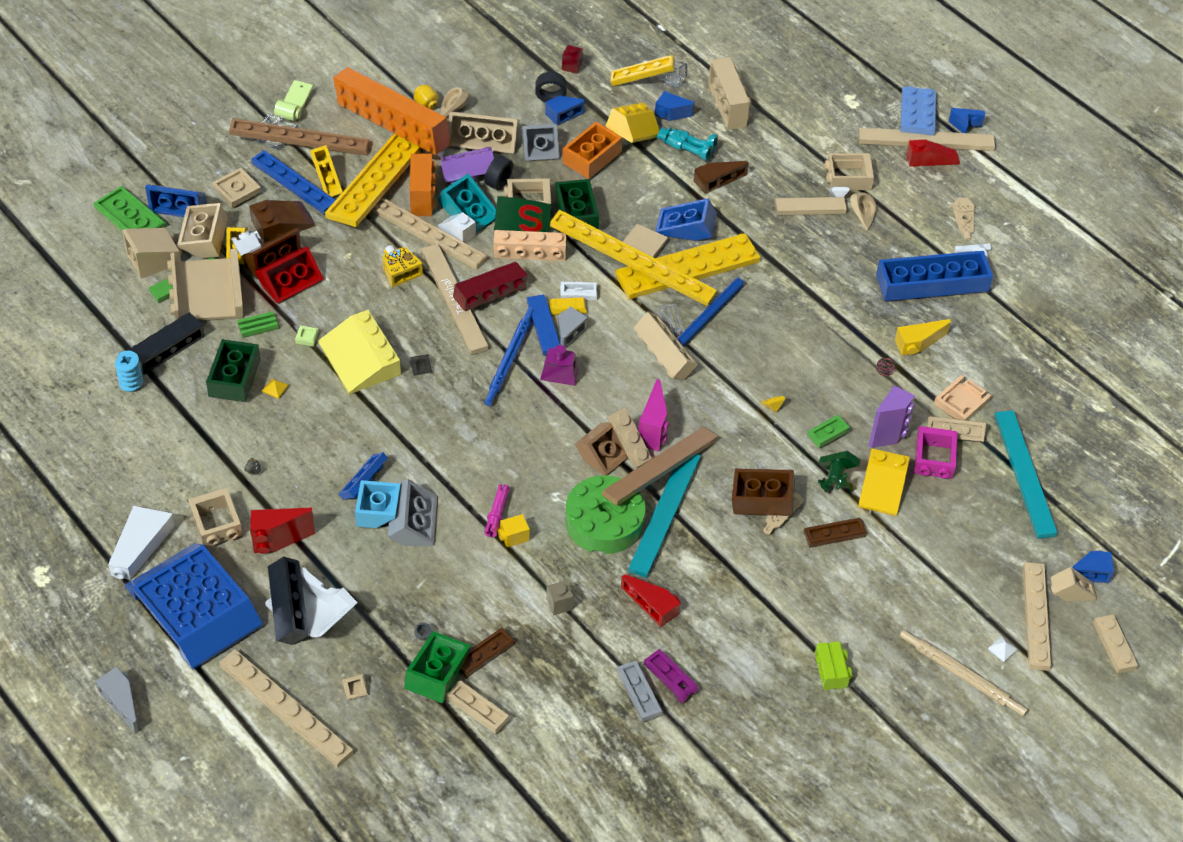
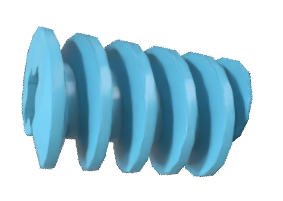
(128, 371)

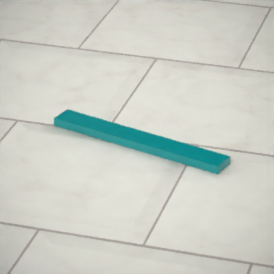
(1025, 475)
(663, 517)

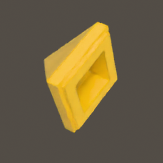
(275, 388)
(773, 403)

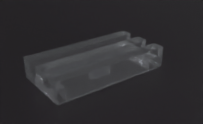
(680, 329)

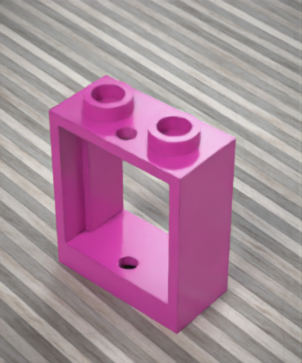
(938, 438)

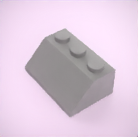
(414, 516)

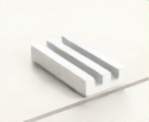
(577, 289)

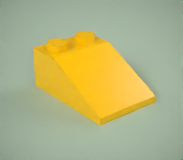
(883, 482)

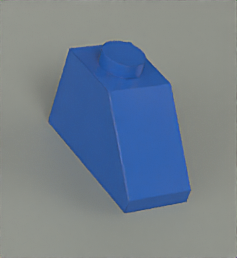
(673, 107)
(564, 109)
(1096, 566)

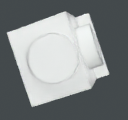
(246, 242)

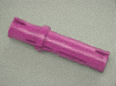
(497, 510)

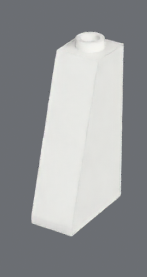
(138, 540)

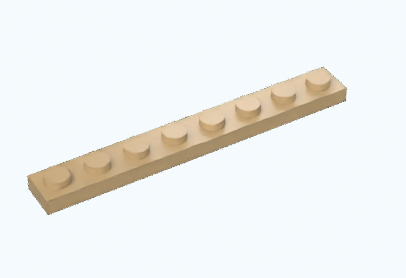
(286, 708)

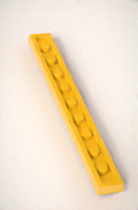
(633, 258)

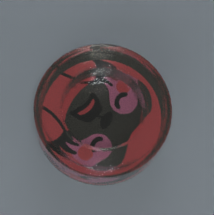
(885, 366)

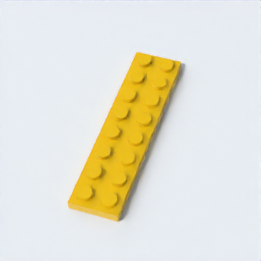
(373, 181)
(696, 262)

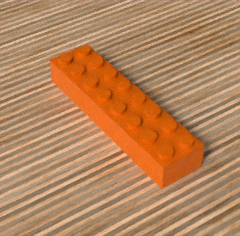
(392, 111)

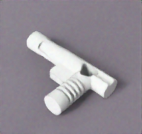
(978, 247)

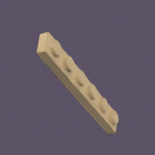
(1036, 616)

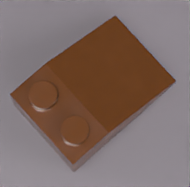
(278, 216)

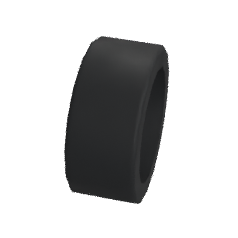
(550, 78)
(498, 172)

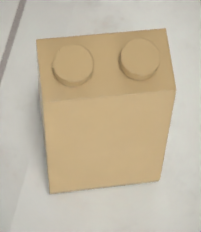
(150, 249)

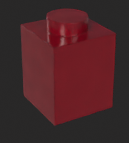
(572, 59)

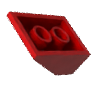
(280, 528)

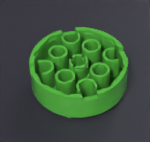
(599, 523)

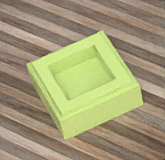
(306, 335)

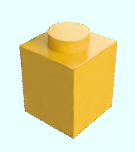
(514, 530)

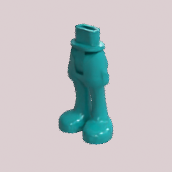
(683, 140)

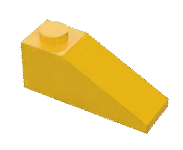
(326, 171)
(917, 337)

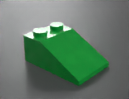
(436, 667)

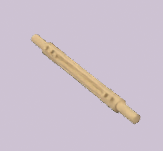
(963, 673)

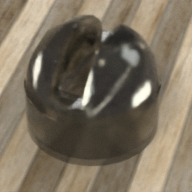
(253, 466)

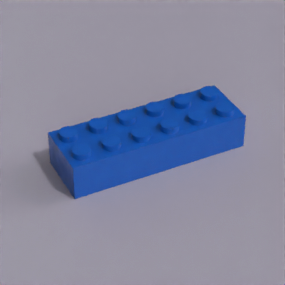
(934, 275)

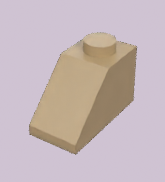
(1072, 586)

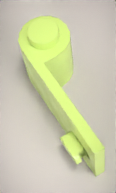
(294, 101)

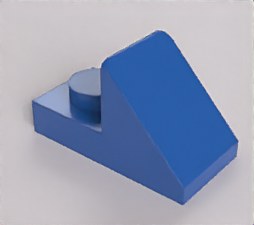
(963, 118)

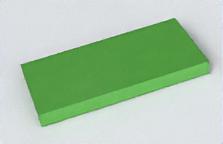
(127, 211)

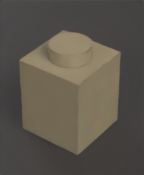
(559, 597)

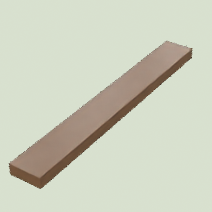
(298, 136)
(659, 466)

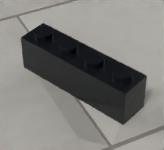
(168, 342)
(287, 600)

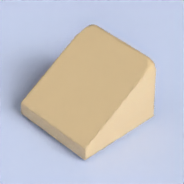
(354, 687)

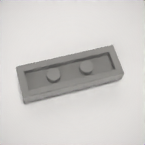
(639, 691)

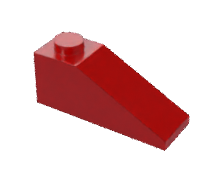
(930, 154)
(653, 599)

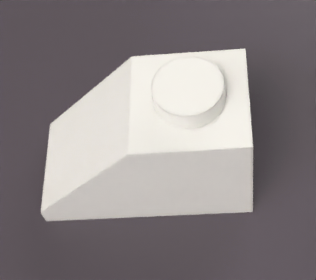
(460, 227)

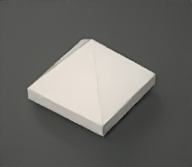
(839, 191)
(1002, 649)

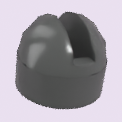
(419, 628)

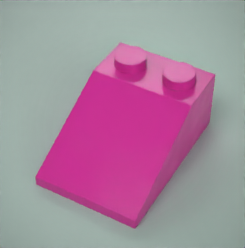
(653, 422)

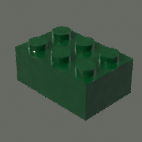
(577, 200)
(233, 370)

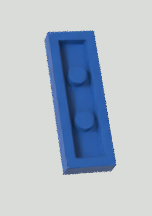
(365, 473)

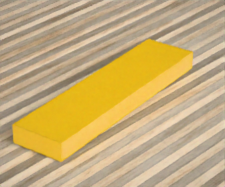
(642, 70)

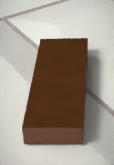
(834, 532)
(486, 651)

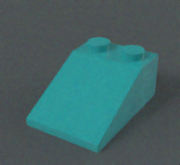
(467, 198)

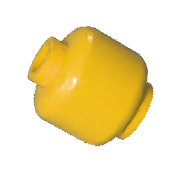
(426, 96)

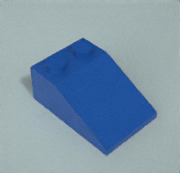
(688, 220)

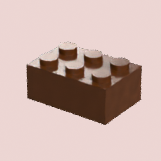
(763, 492)

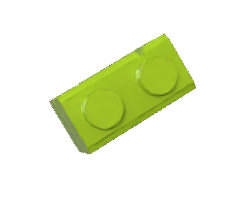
(832, 665)

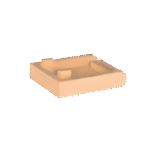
(964, 397)

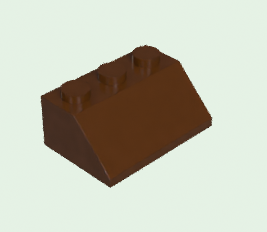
(272, 250)

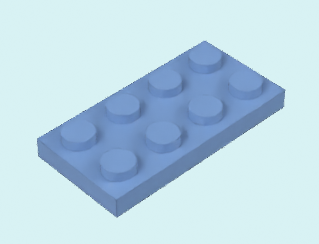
(918, 110)

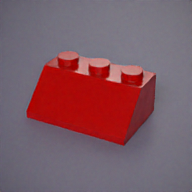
(289, 274)

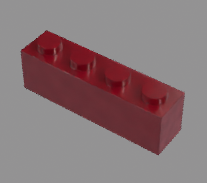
(490, 286)

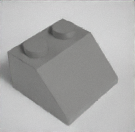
(540, 142)

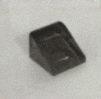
(420, 364)

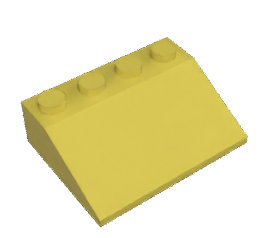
(360, 353)

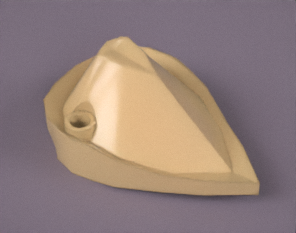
(454, 101)
(864, 208)

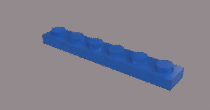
(293, 181)

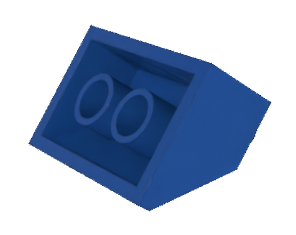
(172, 200)

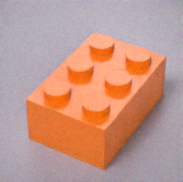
(592, 150)
(421, 184)

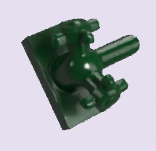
(837, 464)

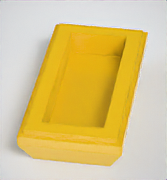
(562, 304)

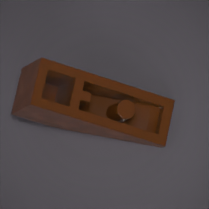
(717, 174)

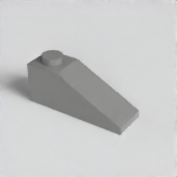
(118, 694)

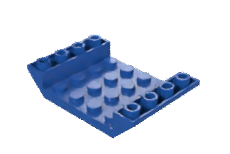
(196, 604)

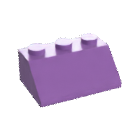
(471, 163)
(892, 418)

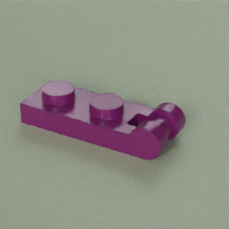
(670, 675)

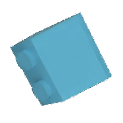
(376, 503)

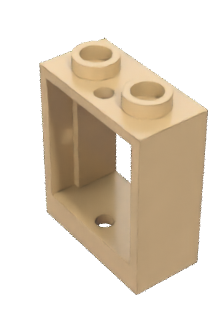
(849, 161)
(529, 186)
(211, 502)

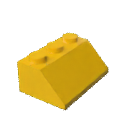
(633, 122)

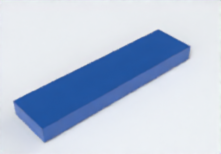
(543, 323)

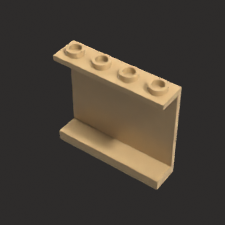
(206, 288)

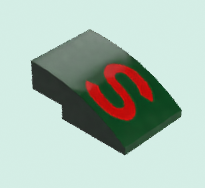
(522, 215)

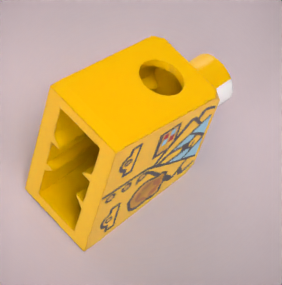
(400, 265)

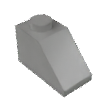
(570, 326)

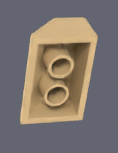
(203, 230)

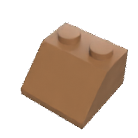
(602, 448)

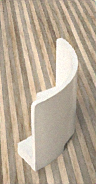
(321, 605)

